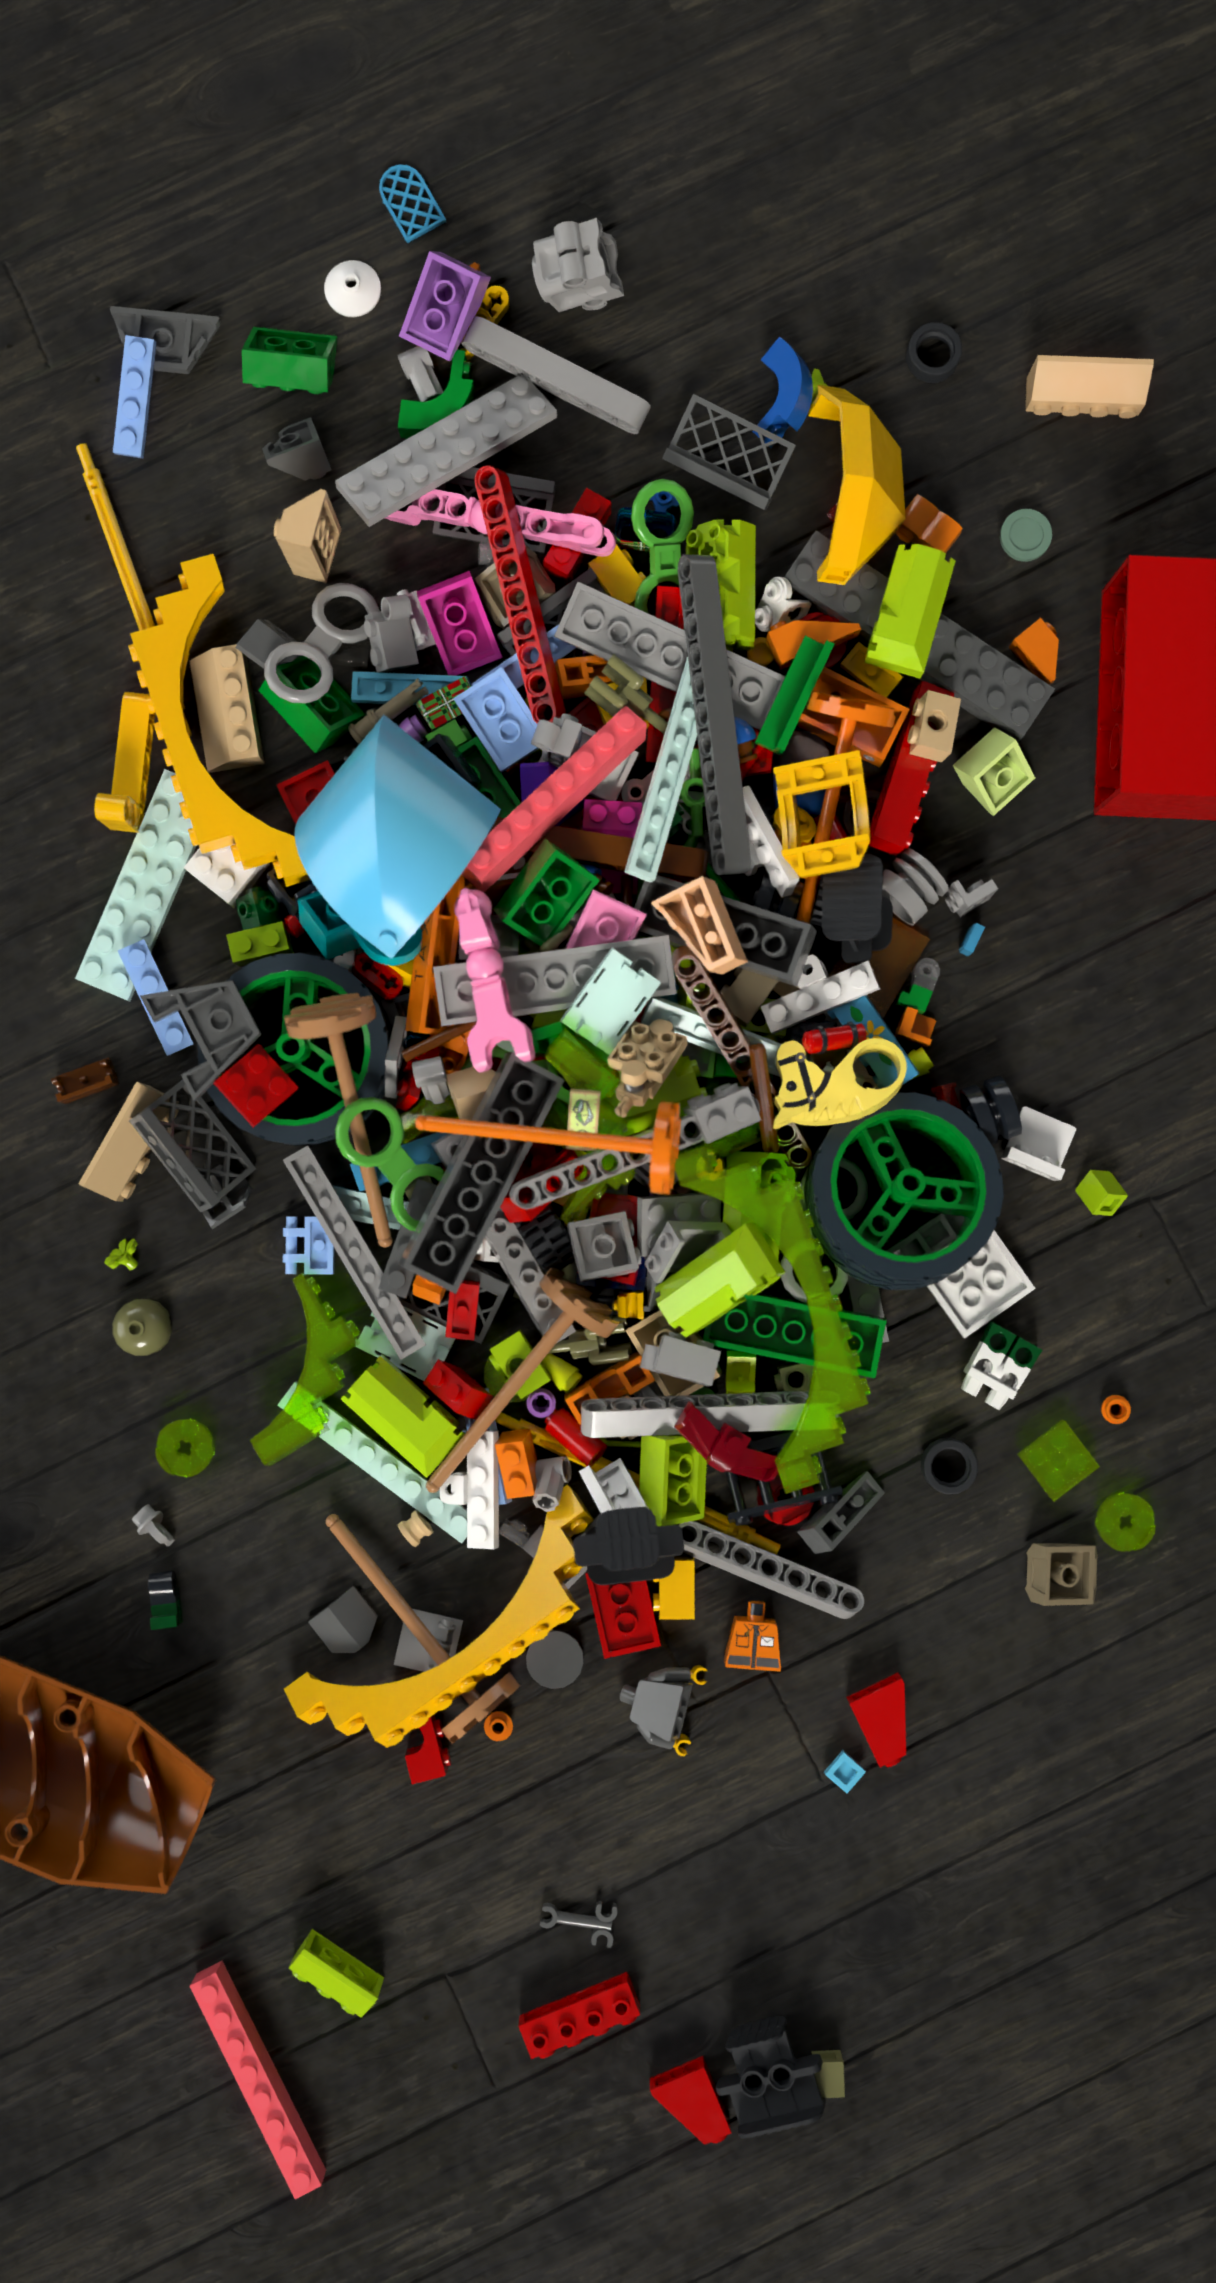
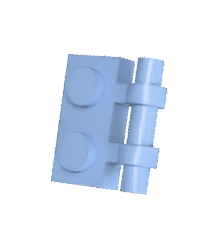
(318, 1249)

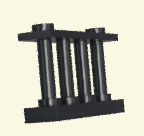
(770, 1445)

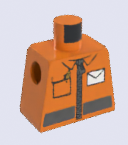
(753, 1641)

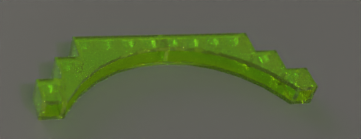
(834, 1378)

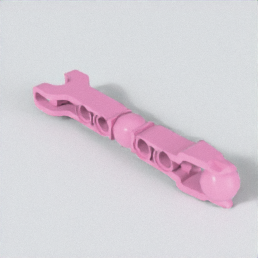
(564, 530)

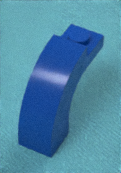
(794, 390)

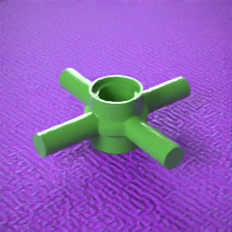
(695, 805)

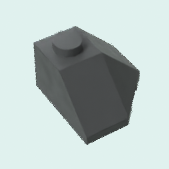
(298, 451)

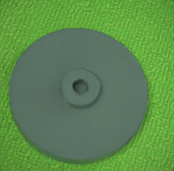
(1025, 535)

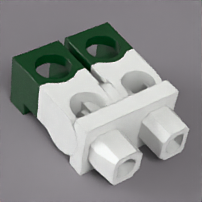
(1001, 1363)

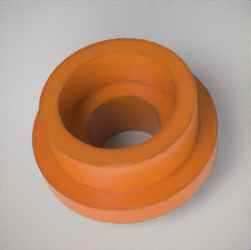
(1122, 1415)
(502, 1717)

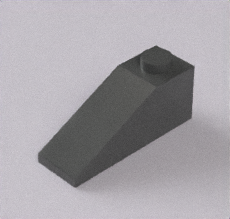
(835, 1520)

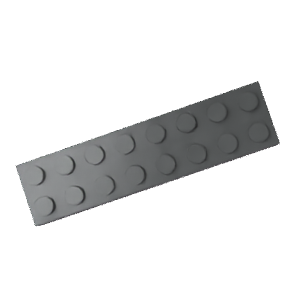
(479, 1175)

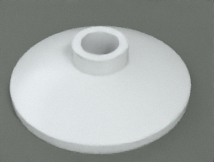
(355, 300)

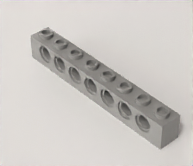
(512, 1255)

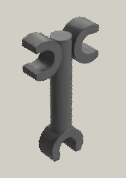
(601, 1924)

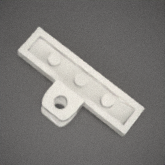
(766, 848)
(819, 994)
(479, 1491)

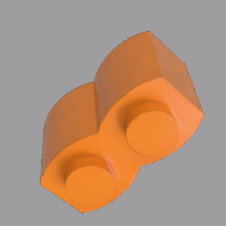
(928, 526)

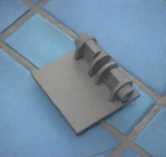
(410, 1651)

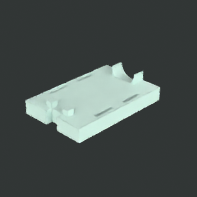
(610, 1001)
(422, 1360)

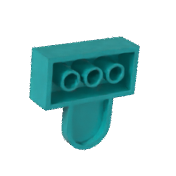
(337, 937)

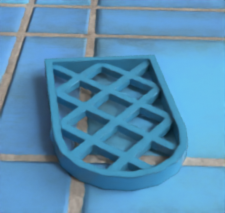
(423, 229)

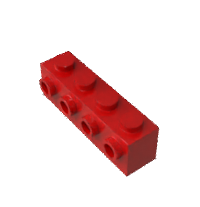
(579, 2016)

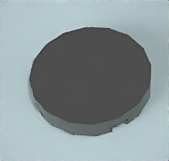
(555, 1659)

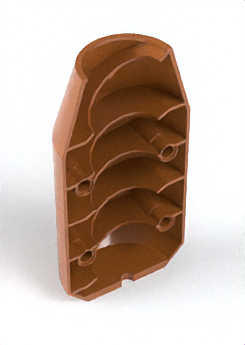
(94, 1787)

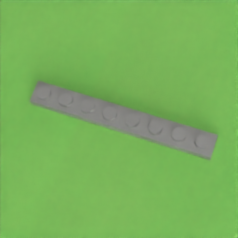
(353, 1251)

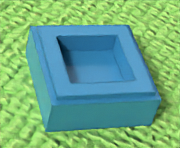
(971, 939)

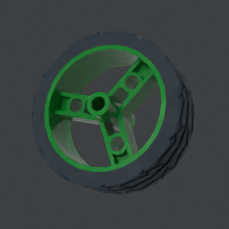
(301, 977)
(975, 1198)

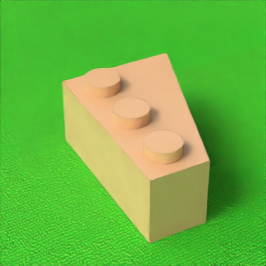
(704, 924)

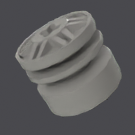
(915, 881)

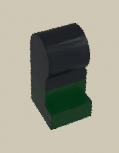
(164, 1600)

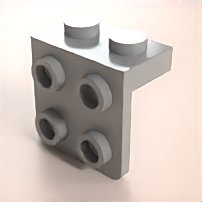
(723, 1112)

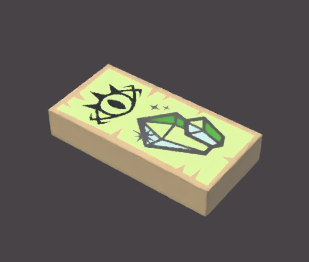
(583, 1113)

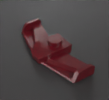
(725, 1448)

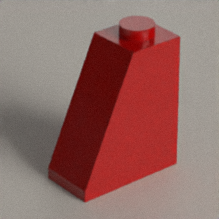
(882, 1718)
(693, 2100)

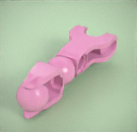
(489, 988)

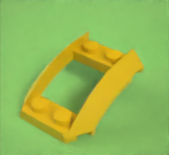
(815, 776)

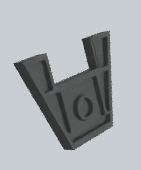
(217, 1022)

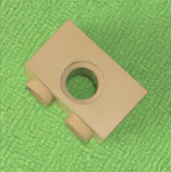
(943, 713)

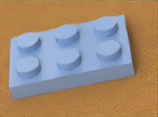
(499, 719)

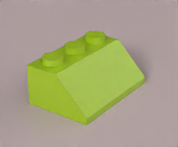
(672, 1479)
(336, 1974)

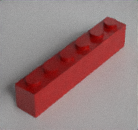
(903, 787)

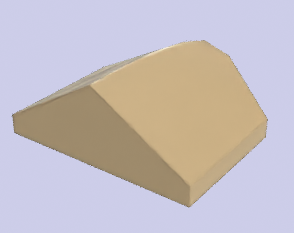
(468, 1089)

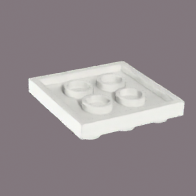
(982, 1287)

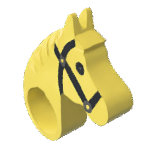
(833, 1098)

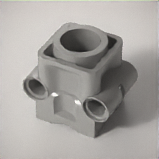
(577, 266)

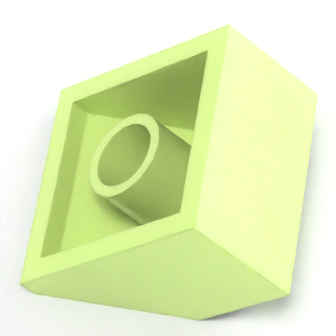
(994, 770)

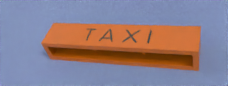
(437, 949)

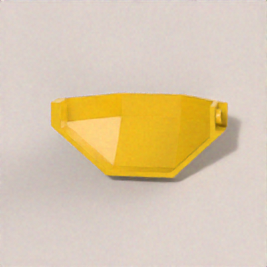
(871, 488)

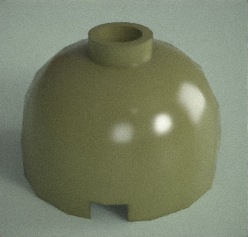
(142, 1327)

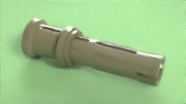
(390, 709)

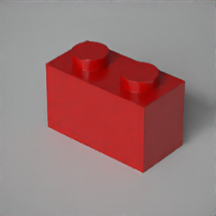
(457, 1389)

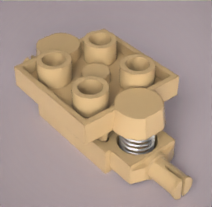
(645, 1060)

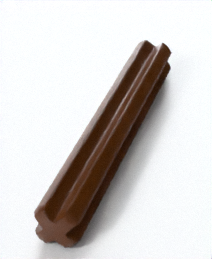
(764, 1097)

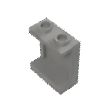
(681, 1244)

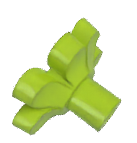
(123, 1255)

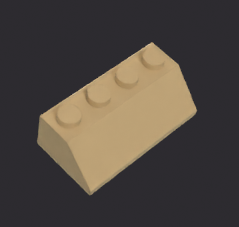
(1088, 385)
(309, 536)
(226, 709)
(123, 1149)

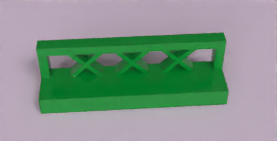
(793, 694)

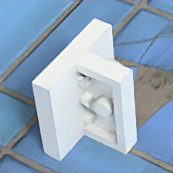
(612, 1487)

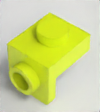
(740, 1372)

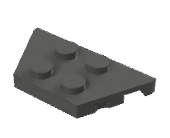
(178, 336)

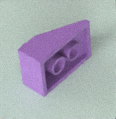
(443, 304)

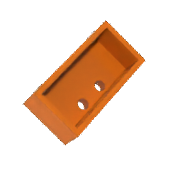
(871, 739)

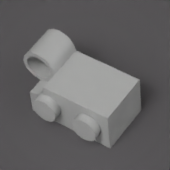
(391, 635)
(558, 739)
(682, 1359)

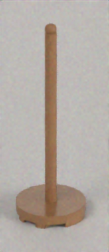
(330, 1019)
(576, 1306)
(479, 1704)

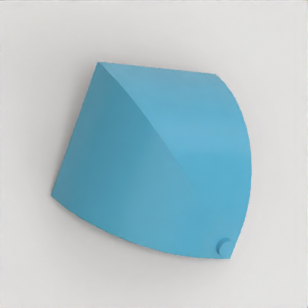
(391, 835)

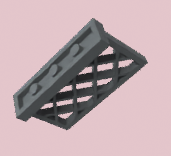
(717, 475)
(521, 486)
(550, 608)
(173, 1155)
(489, 1281)

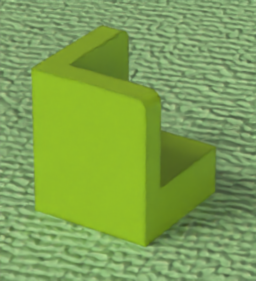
(1101, 1192)

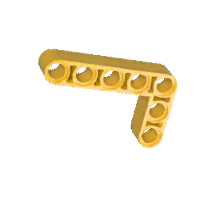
(126, 804)

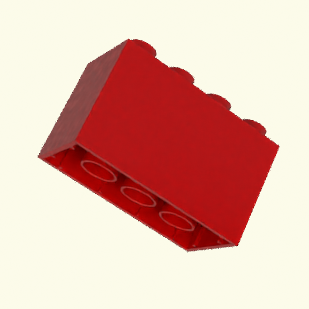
(1157, 690)

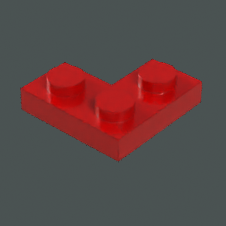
(407, 1089)

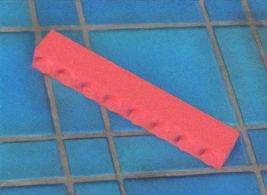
(555, 798)
(258, 2079)

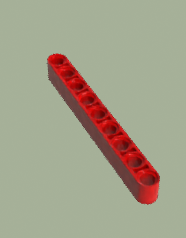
(511, 586)

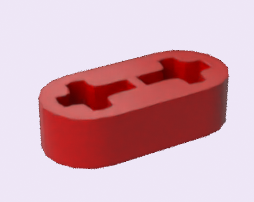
(377, 976)

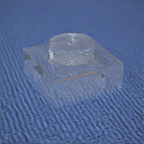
(515, 1532)

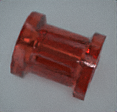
(947, 1094)

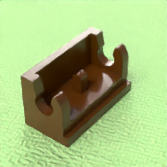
(85, 1081)

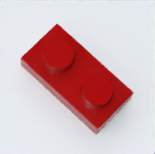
(463, 1311)

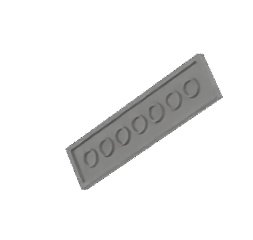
(445, 449)
(658, 650)
(551, 978)

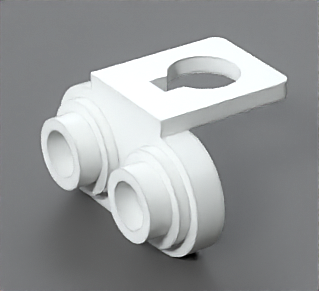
(777, 604)

